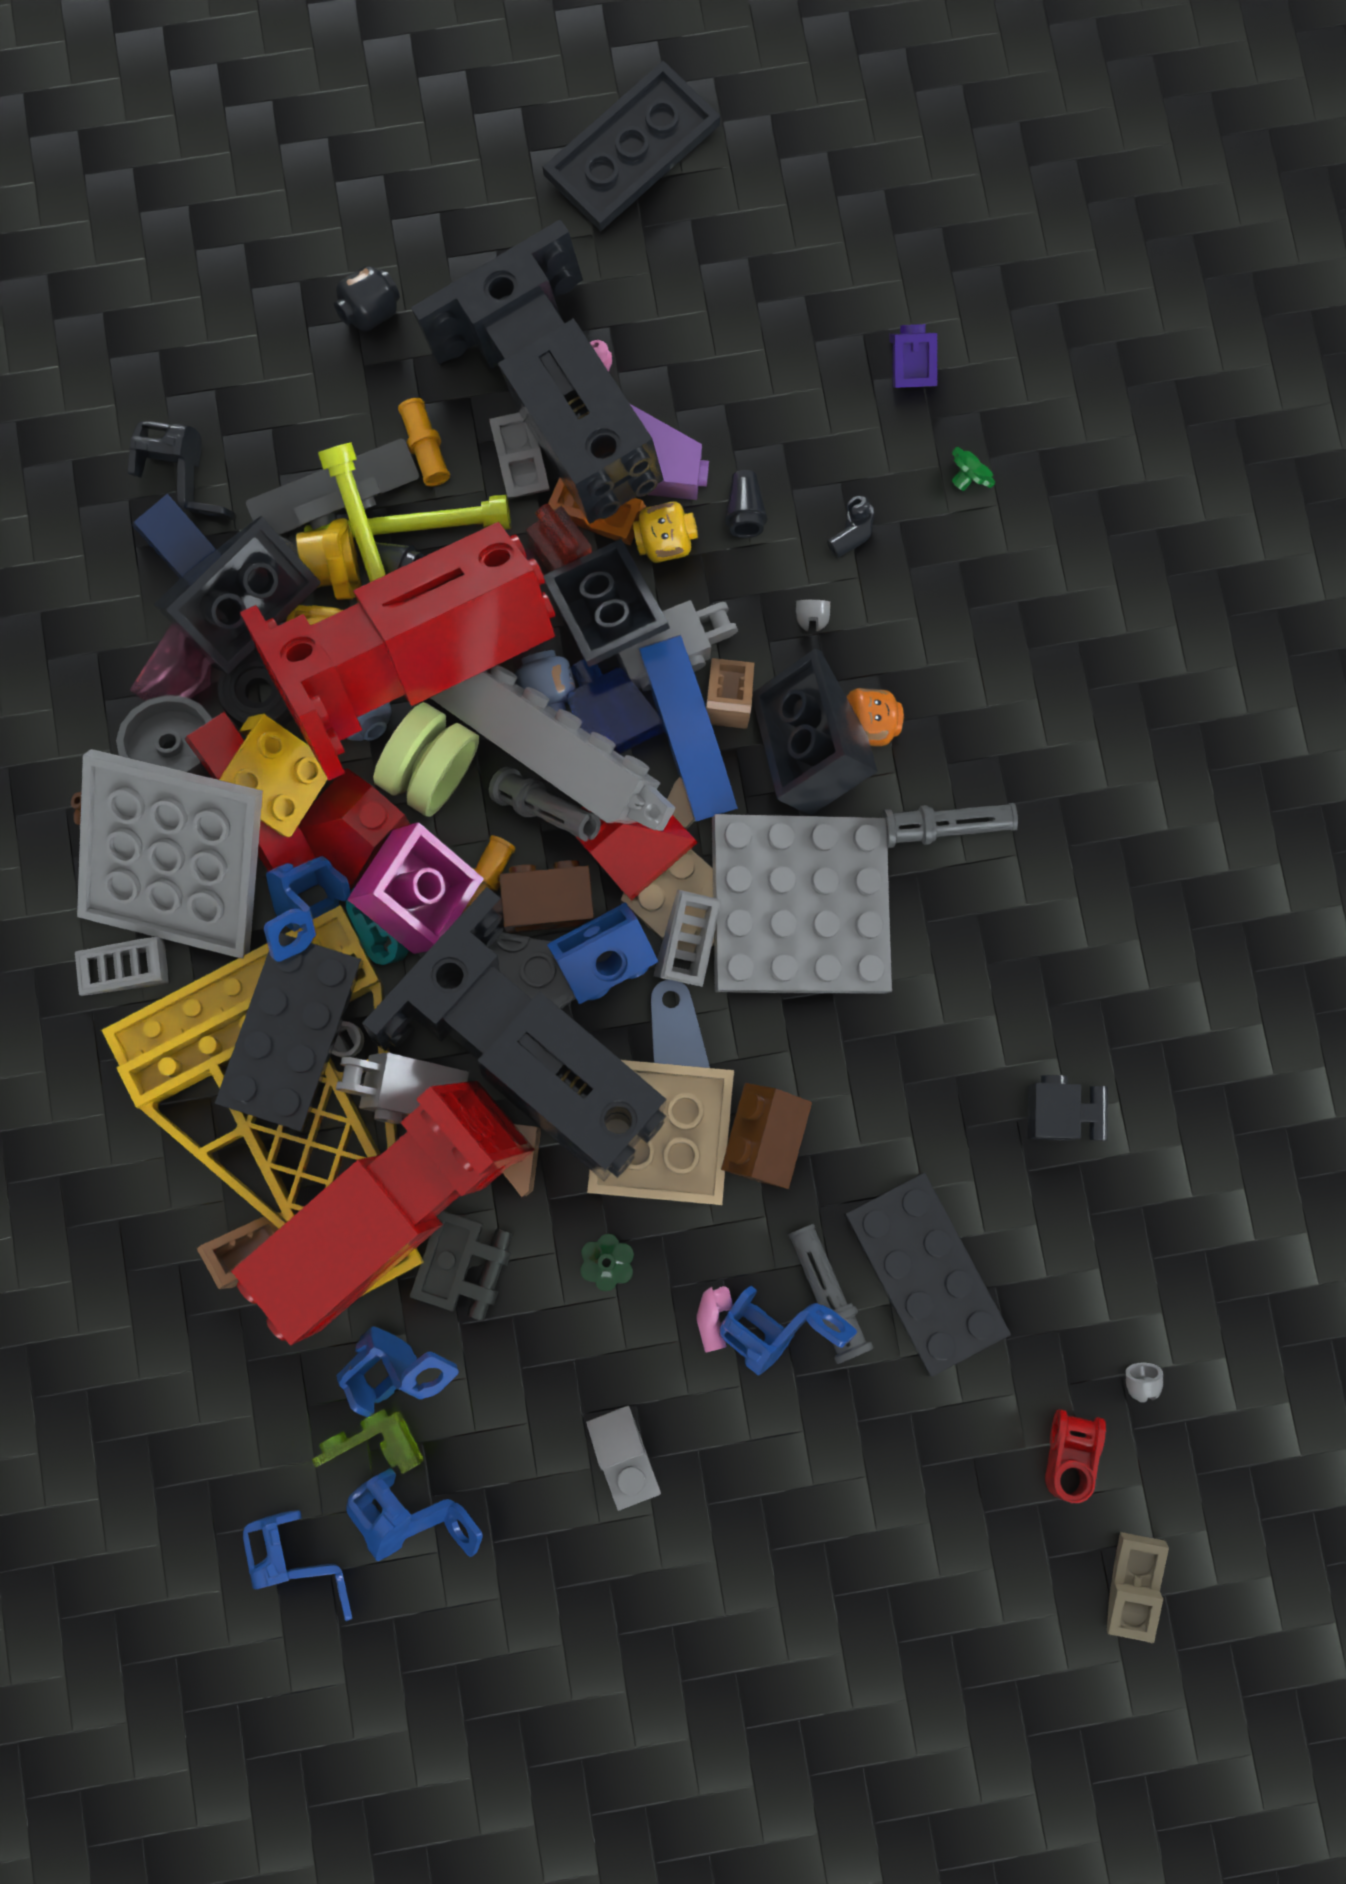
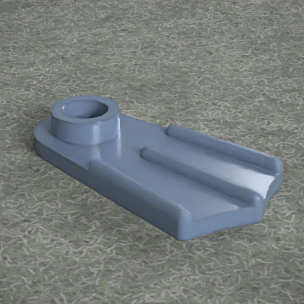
(676, 1029)

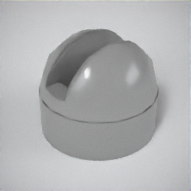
(812, 611)
(341, 1047)
(1144, 1381)

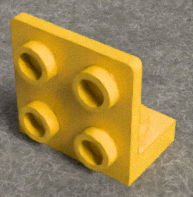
(281, 768)

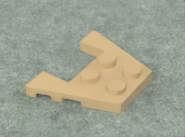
(686, 874)

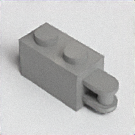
(687, 623)
(393, 1083)

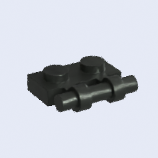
(448, 1260)

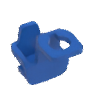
(291, 911)
(761, 1354)
(402, 1370)
(388, 1530)
(273, 1568)

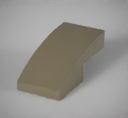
(1136, 1586)

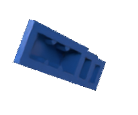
(687, 728)

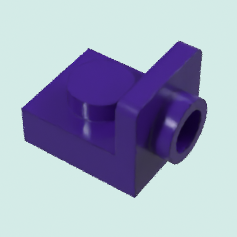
(914, 357)

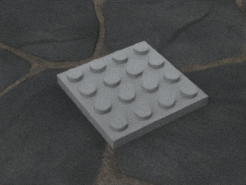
(168, 853)
(801, 904)

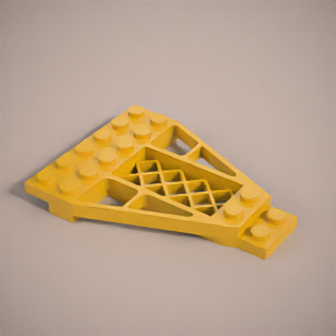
(194, 1037)

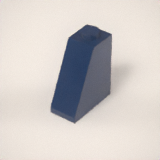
(173, 536)

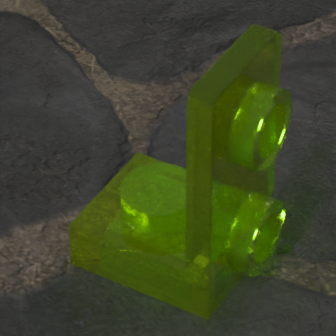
(397, 1447)

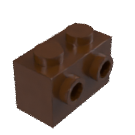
(546, 897)
(766, 1135)

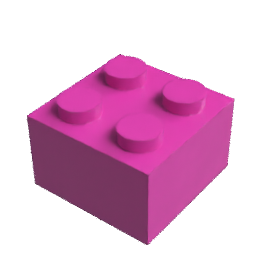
(415, 887)

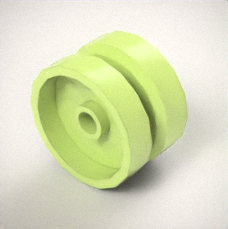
(425, 759)

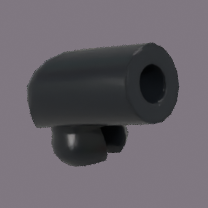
(857, 529)

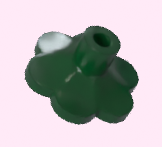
(619, 1255)

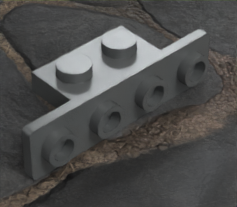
(318, 496)

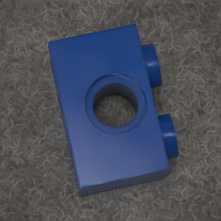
(579, 949)

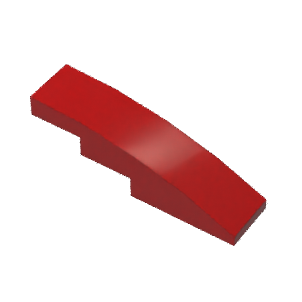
(215, 748)

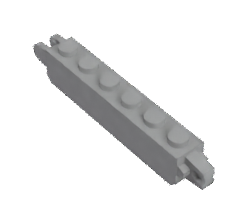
(558, 748)

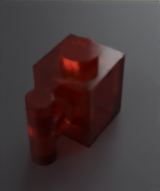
(556, 538)

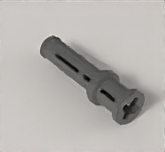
(532, 799)
(925, 818)
(807, 1242)

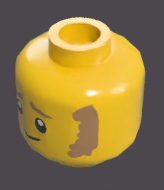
(665, 532)

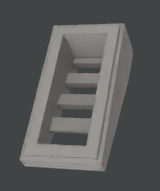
(703, 942)
(156, 962)

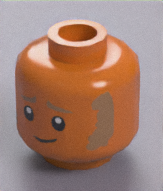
(877, 714)

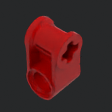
(1076, 1453)

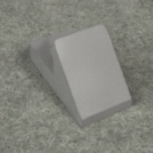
(623, 1458)

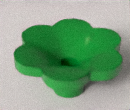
(970, 470)

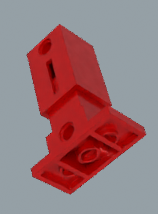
(405, 637)
(379, 1210)

